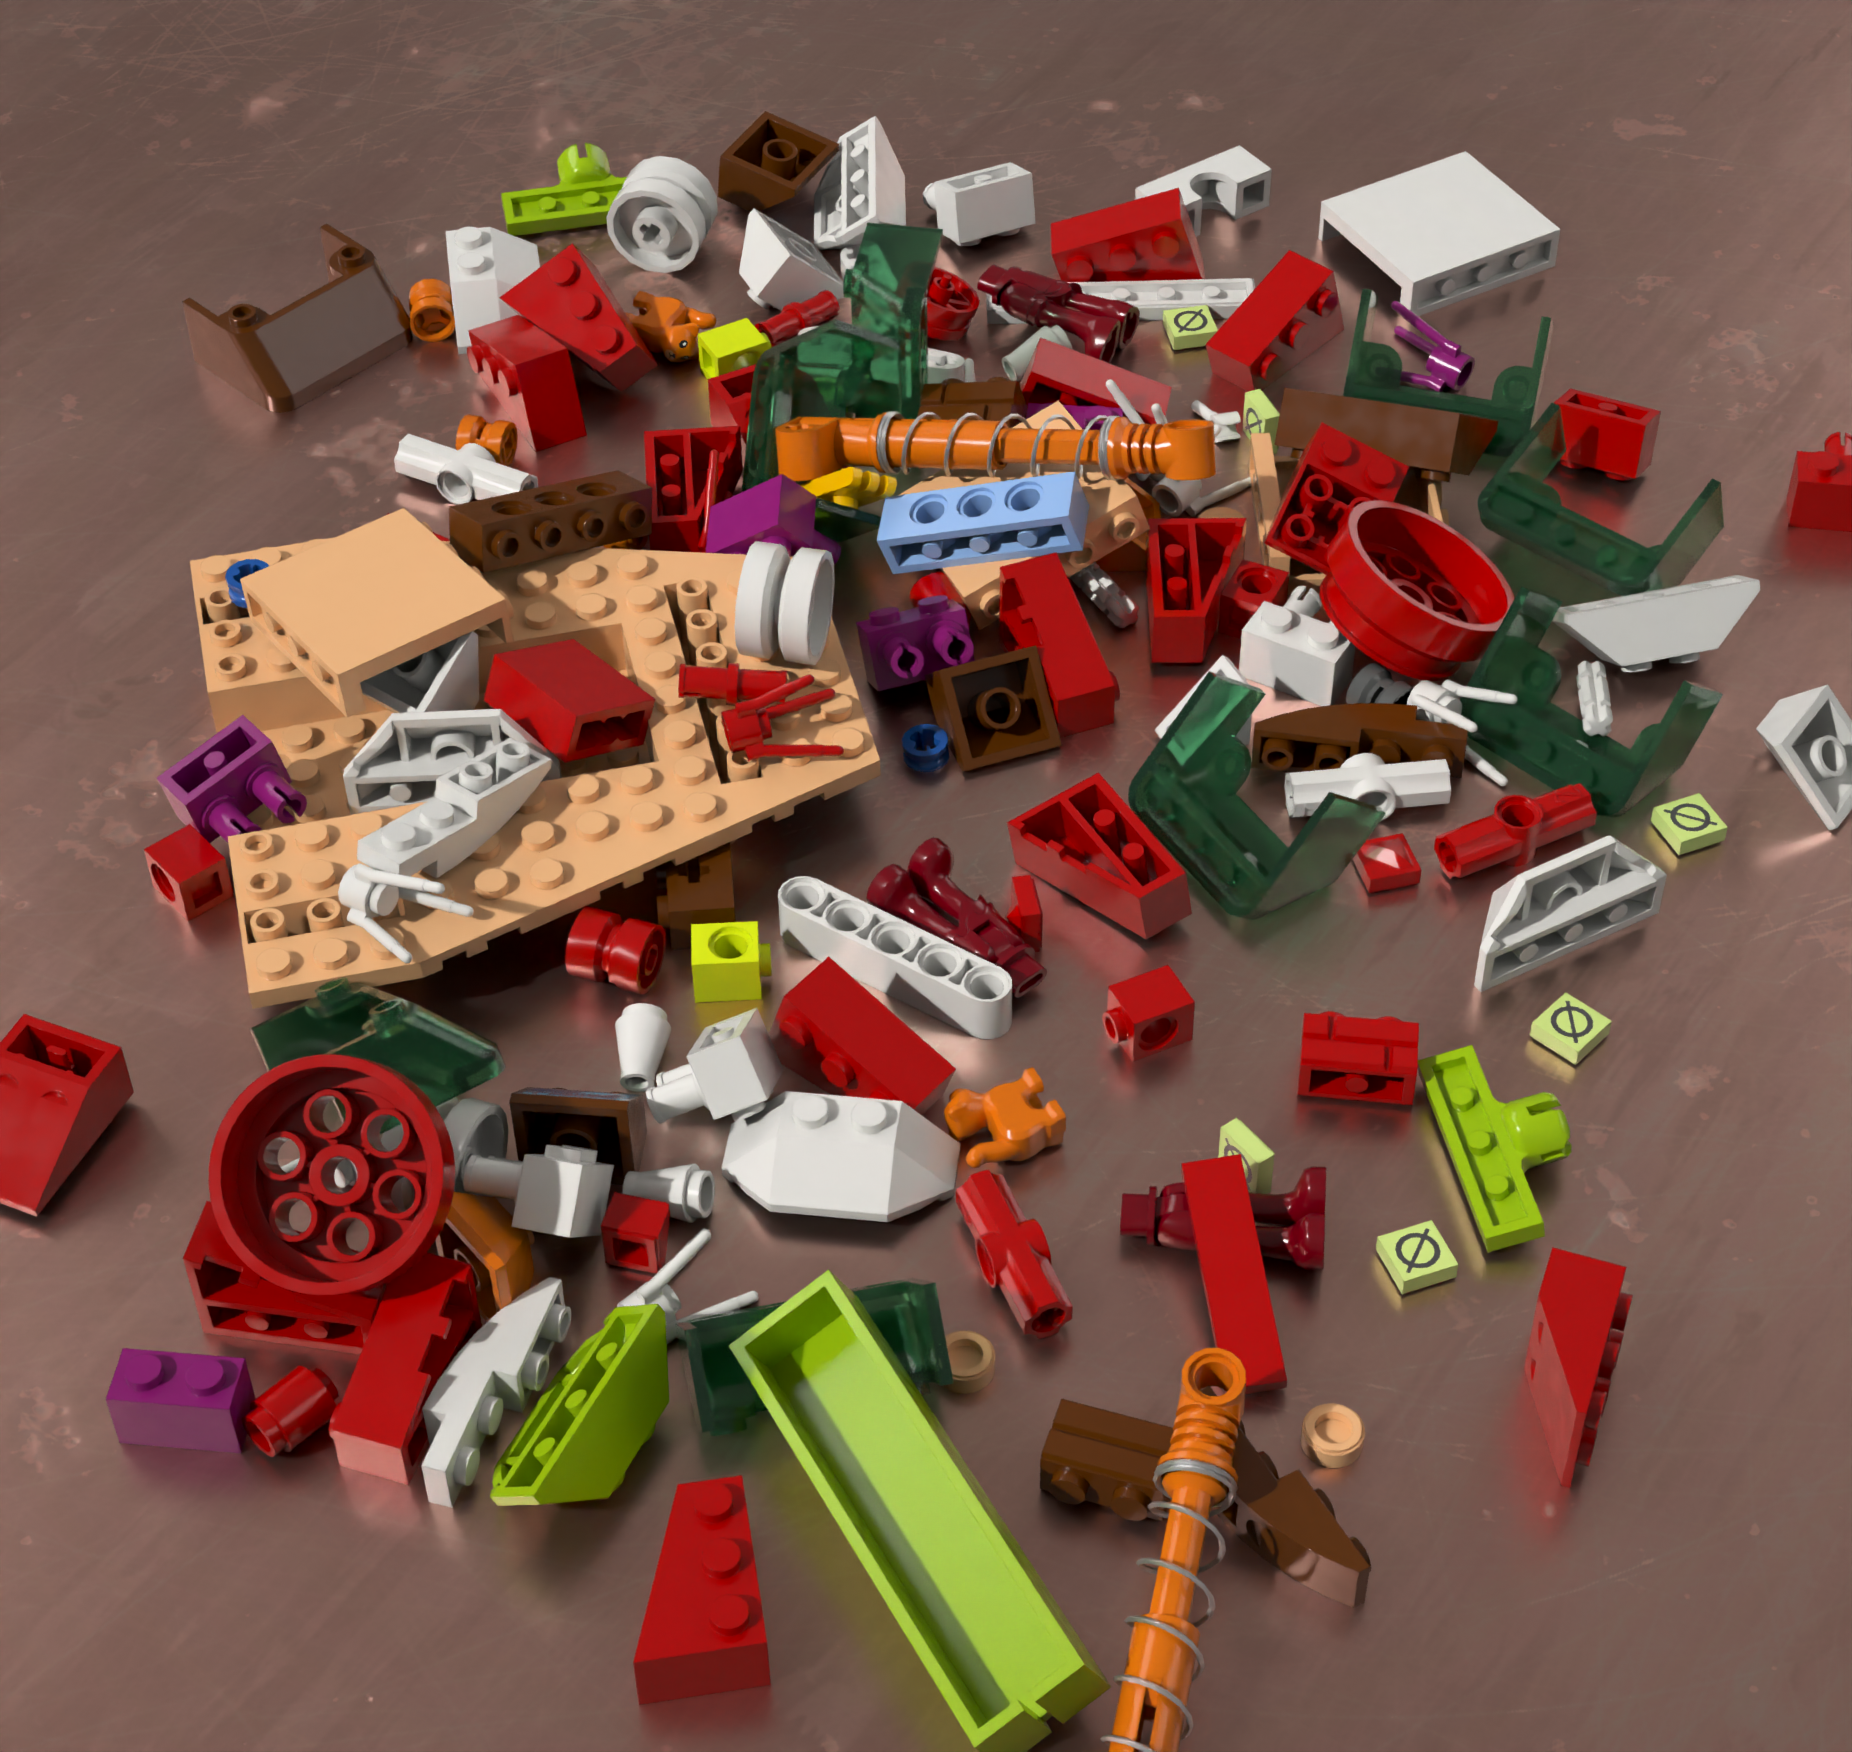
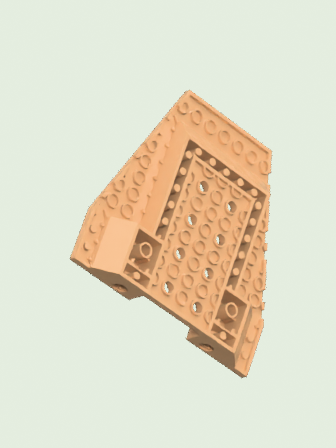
(574, 832)

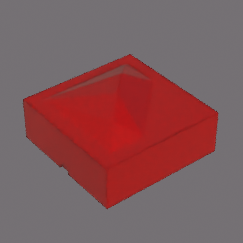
(1387, 863)
(1026, 911)

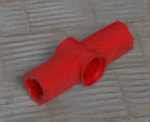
(1515, 830)
(1014, 1254)

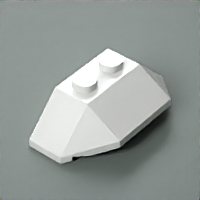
(859, 188)
(482, 269)
(1660, 622)
(418, 747)
(1565, 908)
(841, 1157)

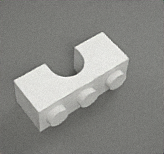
(1225, 182)

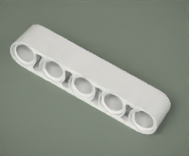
(896, 957)

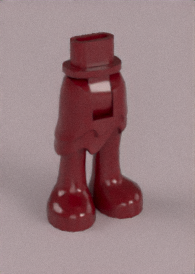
(1052, 302)
(980, 925)
(1300, 1213)

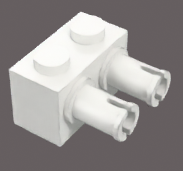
(983, 203)
(1295, 651)
(727, 1072)
(552, 1191)

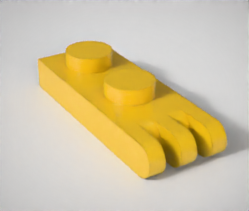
(852, 487)

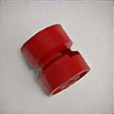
(607, 947)

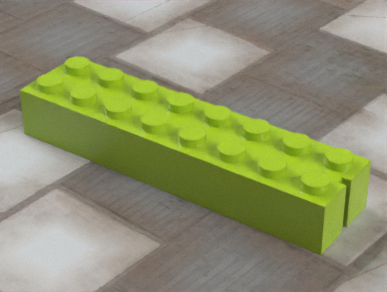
(918, 1520)

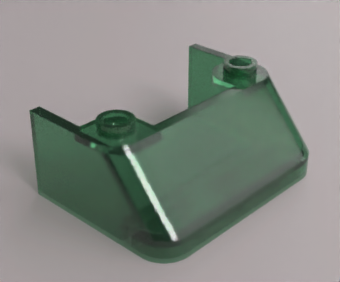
(891, 299)
(1377, 372)
(812, 378)
(1532, 516)
(1552, 741)
(1193, 808)
(382, 1029)
(723, 1394)

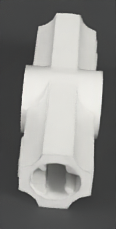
(459, 473)
(1370, 781)

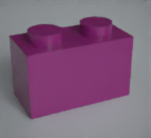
(180, 1400)

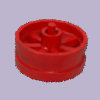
(949, 306)

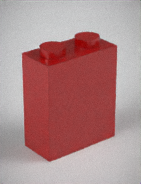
(569, 699)

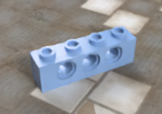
(983, 523)

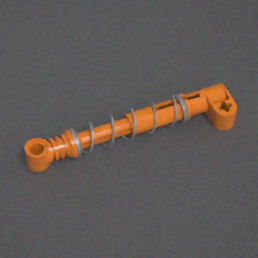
(891, 444)
(1197, 1478)

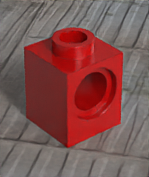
(1246, 592)
(189, 872)
(1149, 1013)

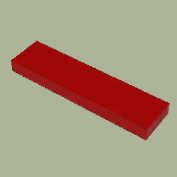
(1233, 1269)

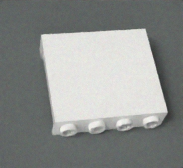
(1443, 231)

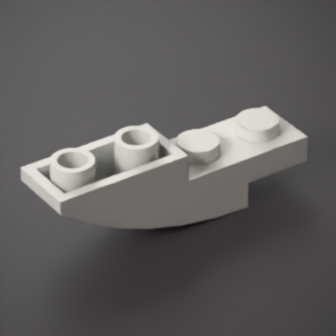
(465, 813)
(489, 1374)

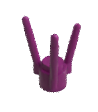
(1446, 361)

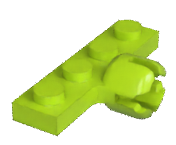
(577, 201)
(1494, 1144)

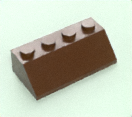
(1412, 435)

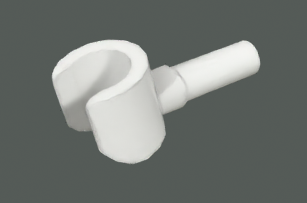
(1225, 420)

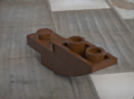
(1333, 733)
(1294, 1526)

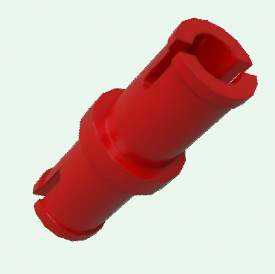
(799, 316)
(728, 683)

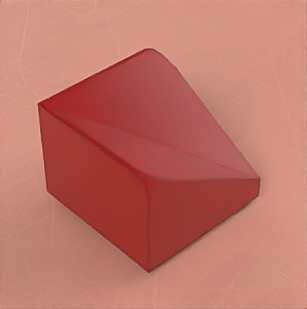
(636, 1232)

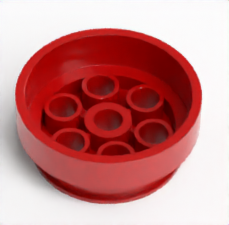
(1412, 591)
(255, 1195)

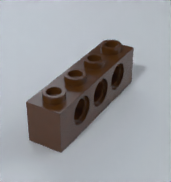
(550, 520)

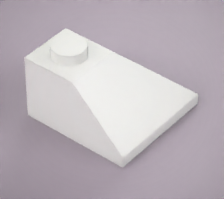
(783, 265)
(432, 681)
(1814, 748)

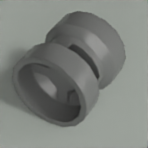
(1376, 685)

